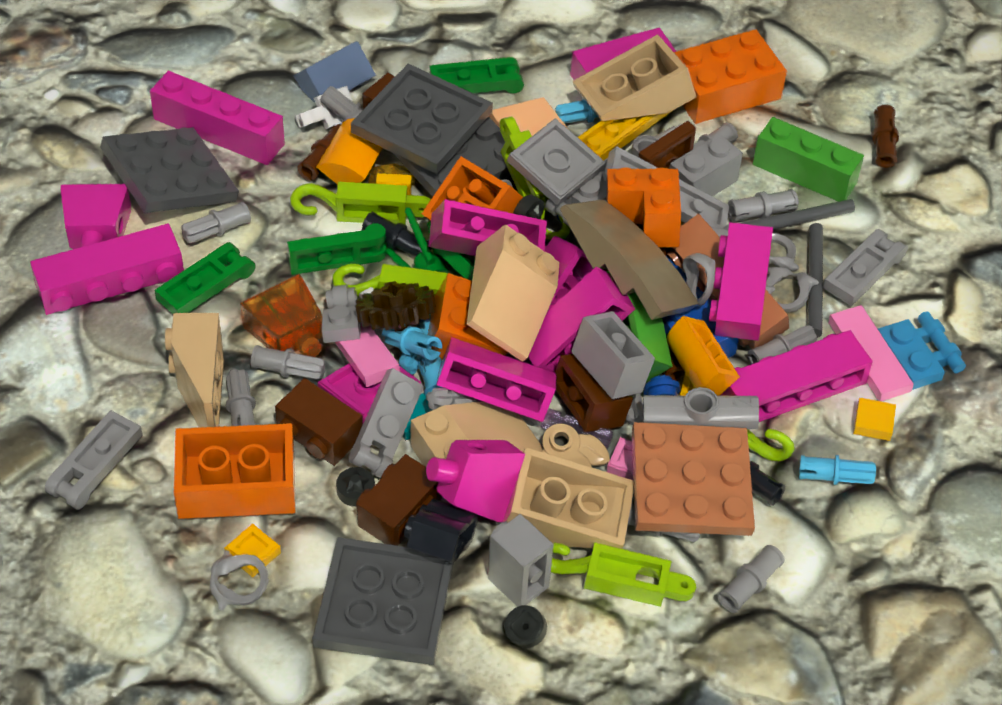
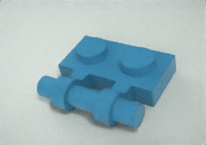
(915, 356)

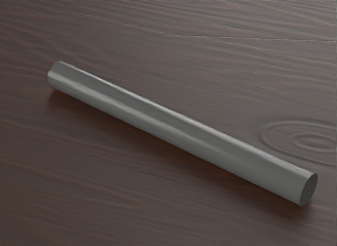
(805, 215)
(815, 297)

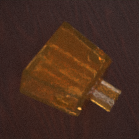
(285, 317)

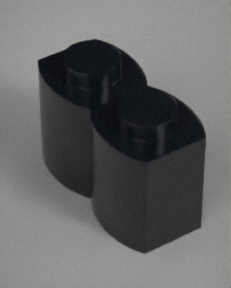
(441, 530)

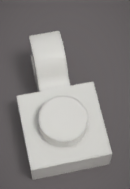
(322, 113)

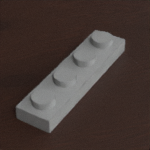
(692, 199)

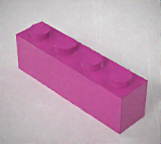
(218, 117)
(107, 268)
(804, 374)

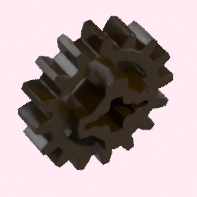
(395, 306)

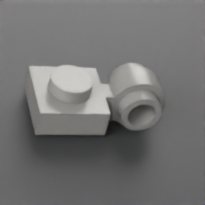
(340, 318)

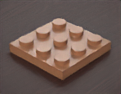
(692, 479)

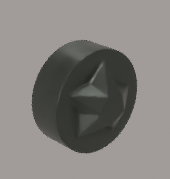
(530, 207)
(352, 484)
(525, 626)

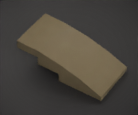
(630, 256)

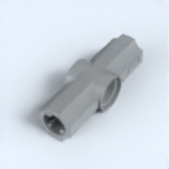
(702, 408)

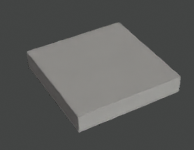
(556, 162)

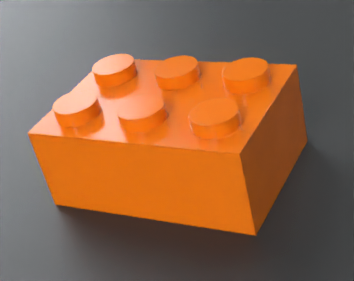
(732, 75)
(234, 471)

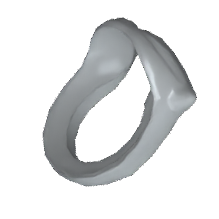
(788, 261)
(691, 268)
(804, 280)
(230, 563)

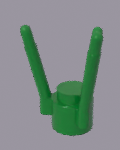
(424, 260)

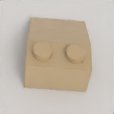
(637, 83)
(511, 290)
(198, 363)
(439, 428)
(571, 501)

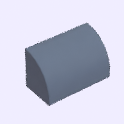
(341, 69)

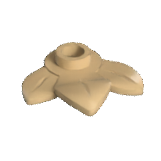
(579, 449)

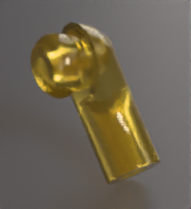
(389, 169)

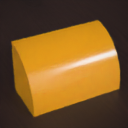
(348, 156)
(701, 355)

